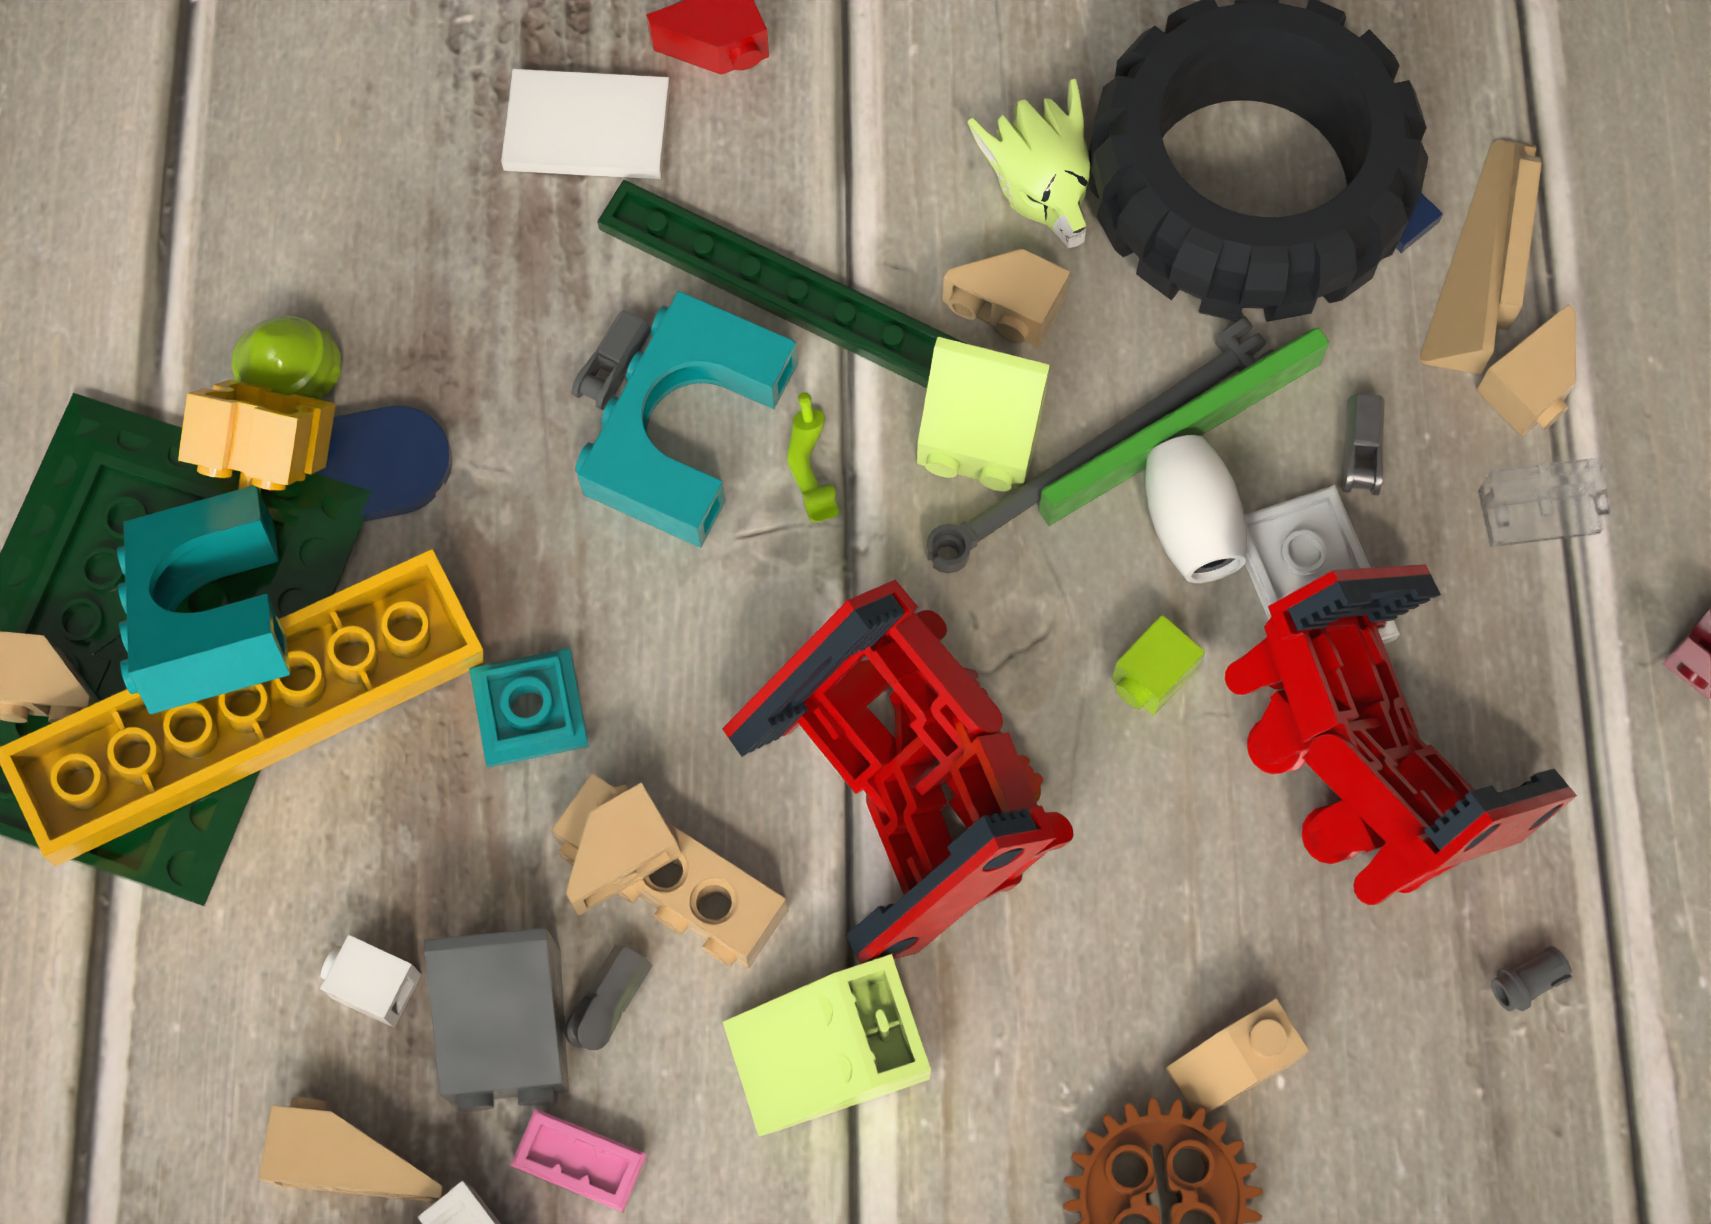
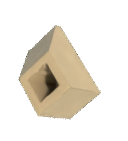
(1009, 291)
(38, 680)

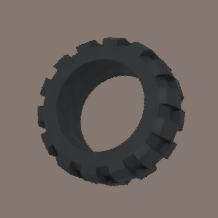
(1276, 58)

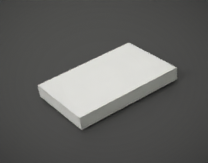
(586, 124)
(1300, 543)

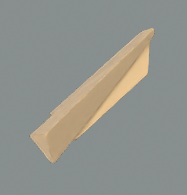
(1489, 262)

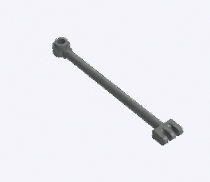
(967, 535)

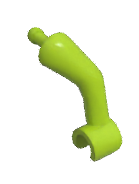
(805, 433)

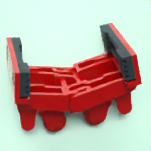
(937, 718)
(1358, 735)

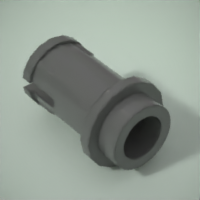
(1522, 984)

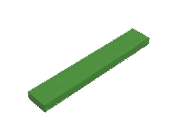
(1192, 418)

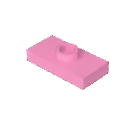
(579, 1160)

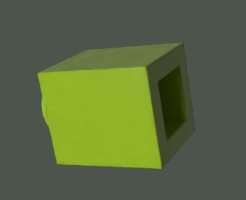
(1156, 666)

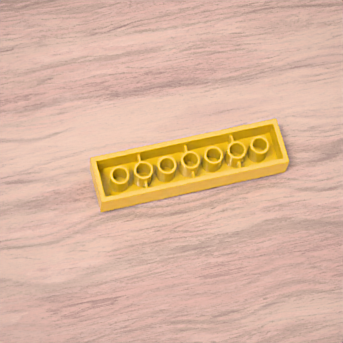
(347, 662)

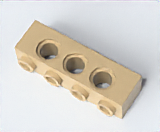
(733, 938)

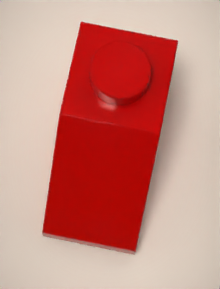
(711, 34)

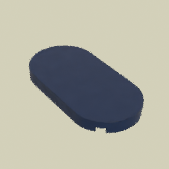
(393, 454)

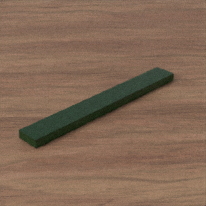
(772, 282)

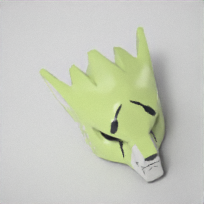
(1042, 160)

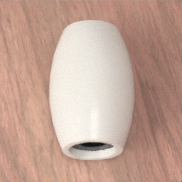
(1195, 509)

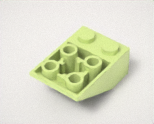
(827, 1046)

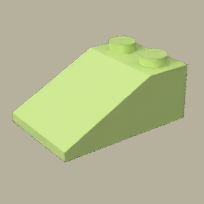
(981, 414)

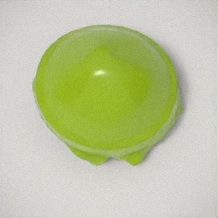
(288, 357)

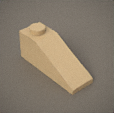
(326, 1153)

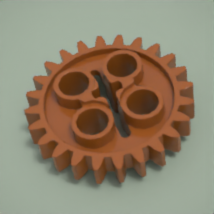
(1217, 1195)

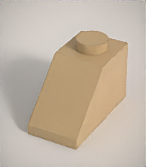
(1535, 375)
(619, 847)
(1238, 1058)

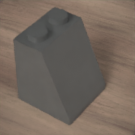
(497, 1017)

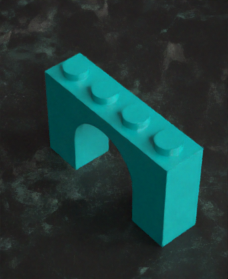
(687, 347)
(207, 652)

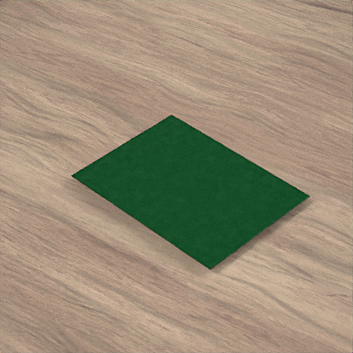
(64, 582)

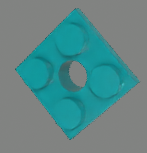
(551, 731)

